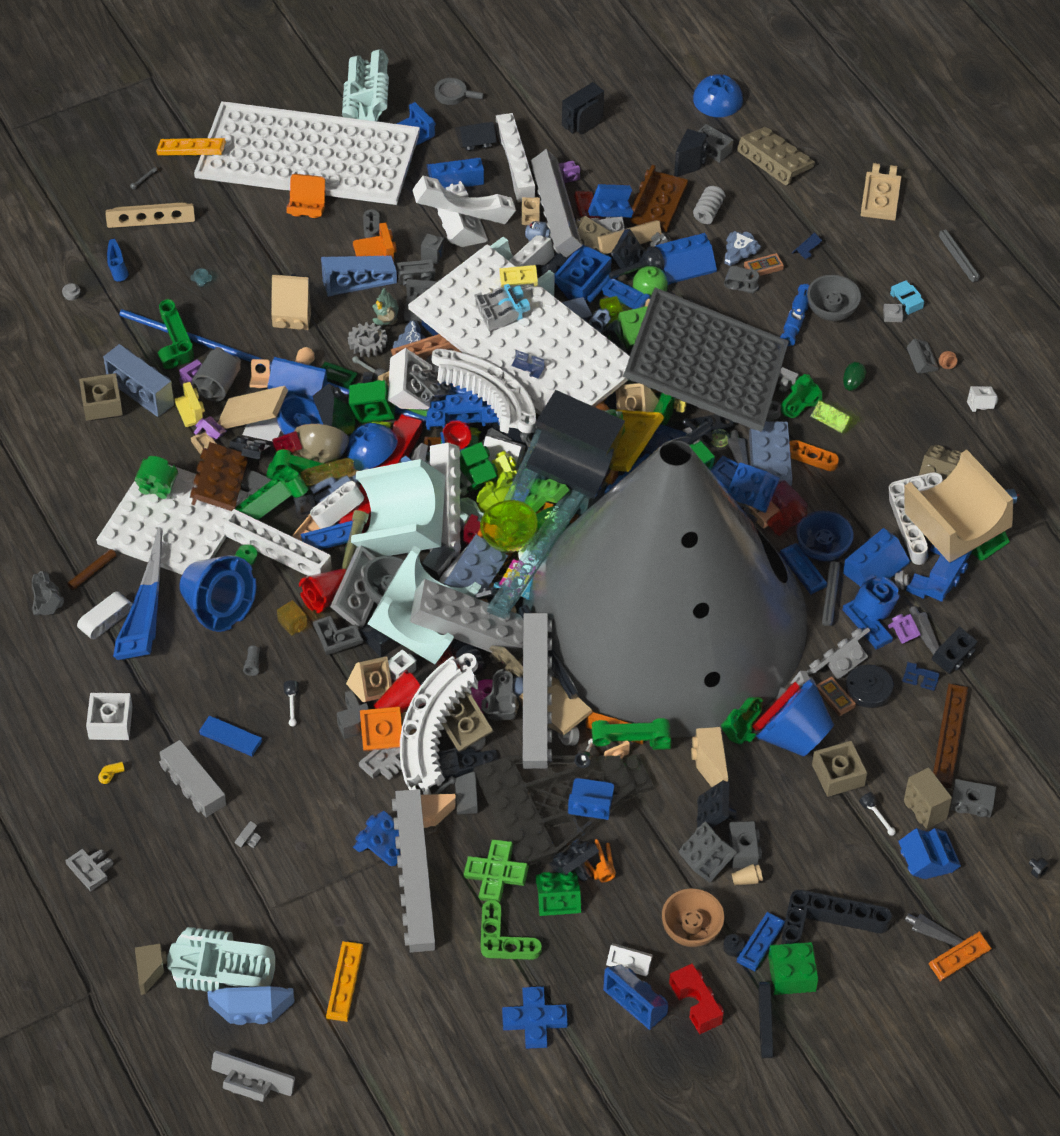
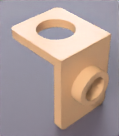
(260, 380)
(620, 750)

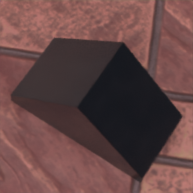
(438, 561)

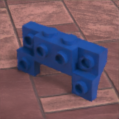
(460, 407)
(941, 579)

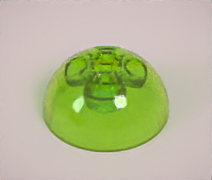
(509, 526)

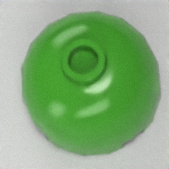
(648, 278)

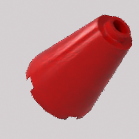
(321, 589)
(400, 693)

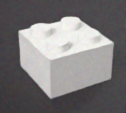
(109, 716)

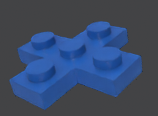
(534, 1017)

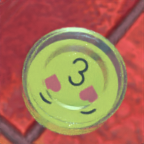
(720, 438)

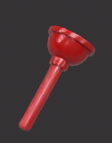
(457, 433)

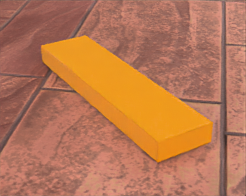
(196, 146)
(344, 981)

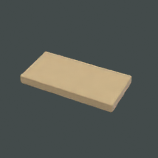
(252, 407)

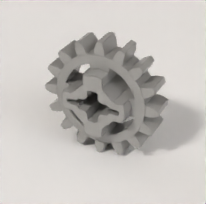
(367, 339)

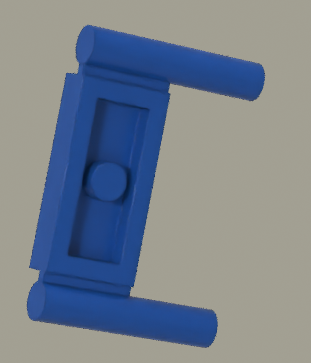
(624, 293)

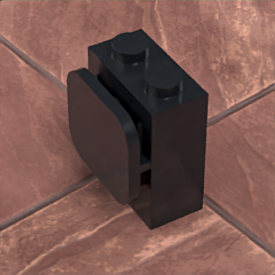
(583, 109)

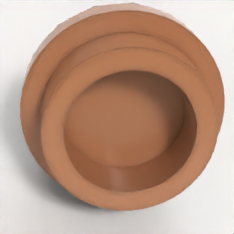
(947, 360)

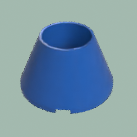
(219, 591)
(799, 722)

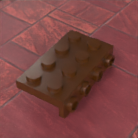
(658, 198)
(219, 476)

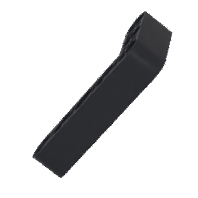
(829, 914)

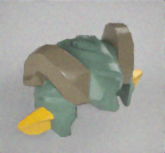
(385, 309)

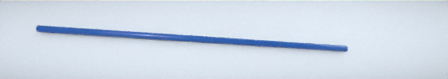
(242, 355)

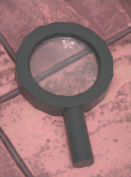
(453, 91)

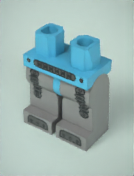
(501, 306)

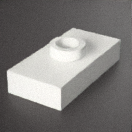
(629, 958)

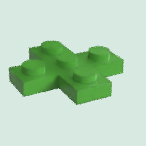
(545, 491)
(496, 870)

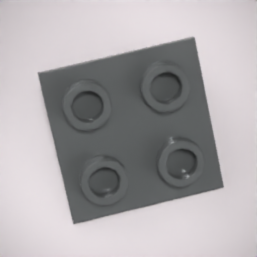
(433, 389)

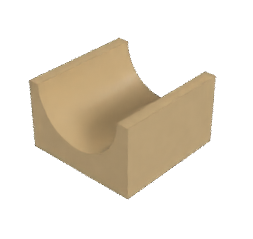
(961, 509)

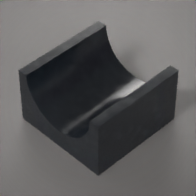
(575, 444)

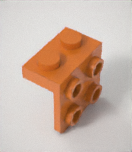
(306, 195)
(377, 245)

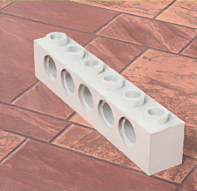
(276, 544)

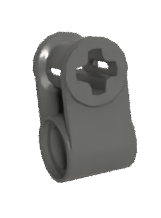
(741, 278)

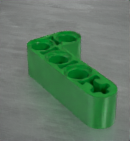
(273, 493)

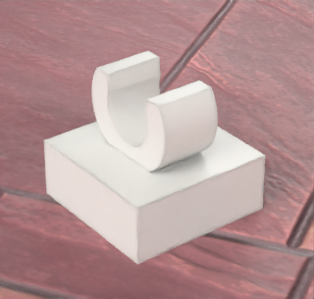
(458, 189)

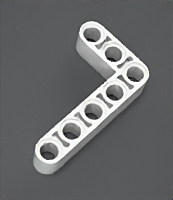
(906, 526)

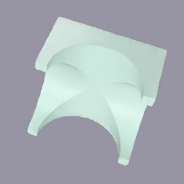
(395, 610)

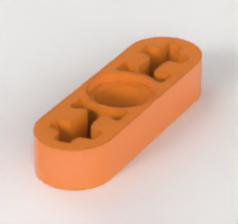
(827, 456)

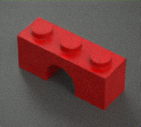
(689, 983)

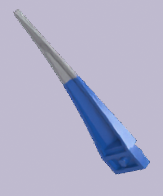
(140, 625)

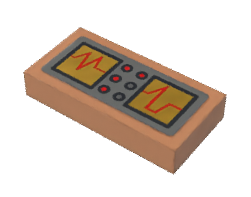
(765, 264)
(835, 696)

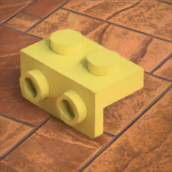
(189, 406)

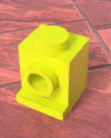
(505, 463)

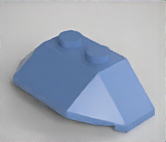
(251, 1003)

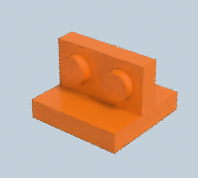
(381, 728)

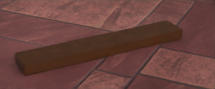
(950, 734)

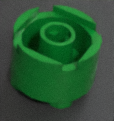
(156, 477)

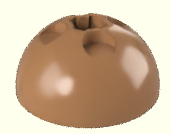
(692, 917)

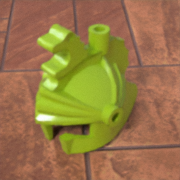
(494, 491)

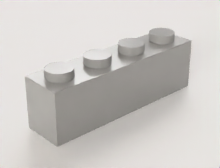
(192, 778)

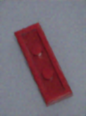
(288, 442)

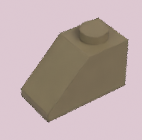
(149, 965)

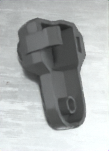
(46, 595)
(502, 700)

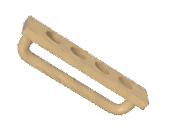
(187, 215)

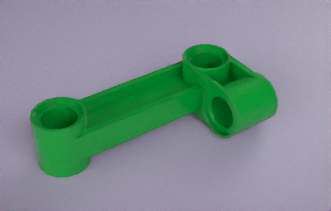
(181, 349)
(285, 459)
(657, 732)

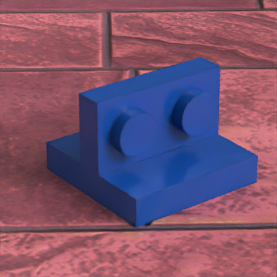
(611, 201)

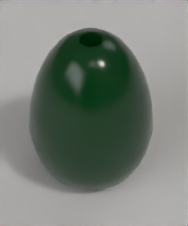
(854, 376)

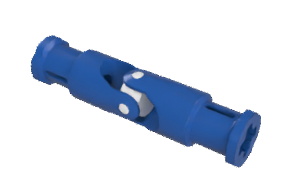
(796, 315)

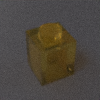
(292, 618)

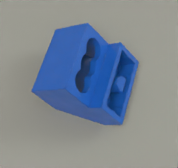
(929, 853)

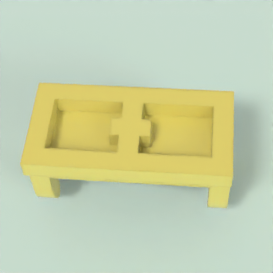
(518, 275)

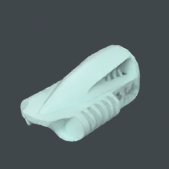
(367, 98)
(212, 960)

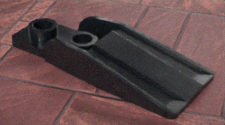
(460, 763)

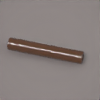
(91, 569)

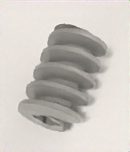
(709, 204)

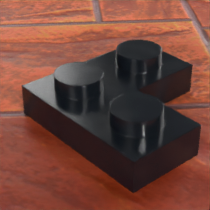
(249, 448)

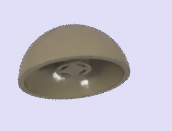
(321, 442)

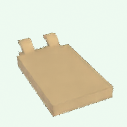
(881, 194)

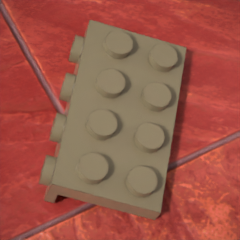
(774, 155)

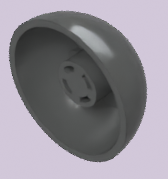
(833, 297)
(379, 575)

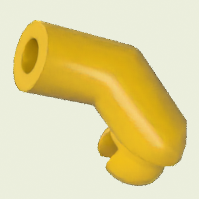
(109, 770)

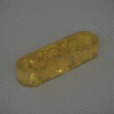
(333, 469)

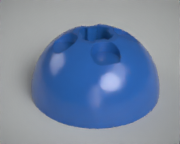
(718, 96)
(297, 412)
(371, 445)

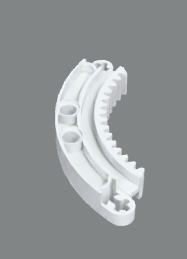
(492, 383)
(439, 691)

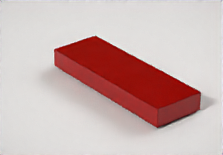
(776, 706)

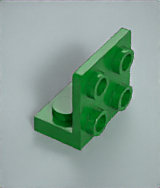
(558, 893)

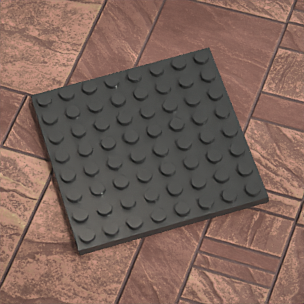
(706, 359)

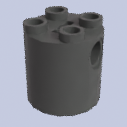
(216, 374)

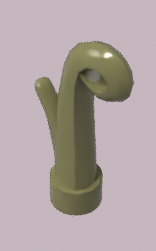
(359, 520)

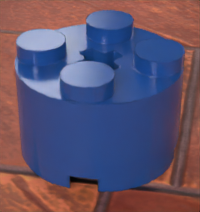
(876, 597)

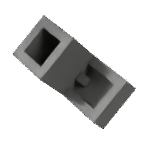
(349, 719)

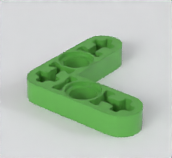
(495, 939)

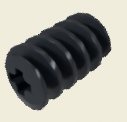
(461, 648)

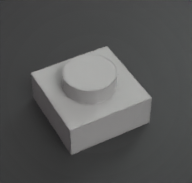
(892, 312)

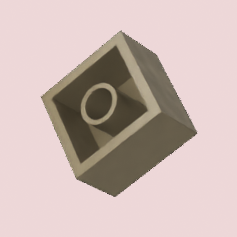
(100, 397)
(839, 768)
(927, 798)

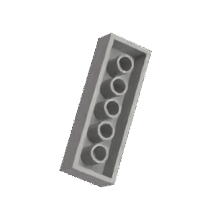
(466, 618)

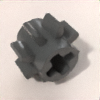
(660, 239)

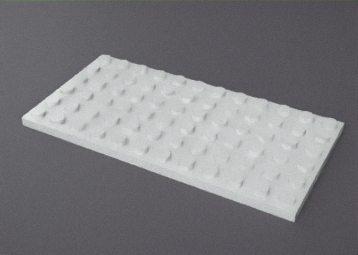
(271, 144)
(574, 353)

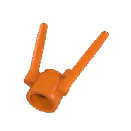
(605, 870)

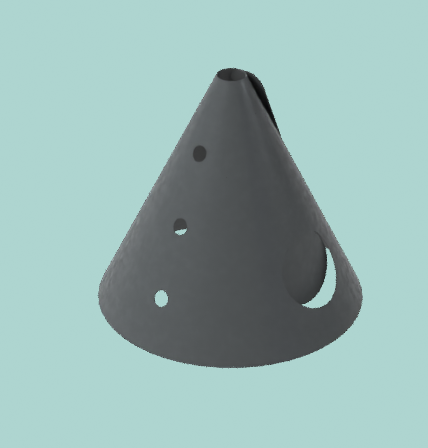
(628, 592)

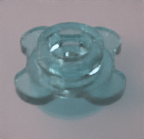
(201, 277)

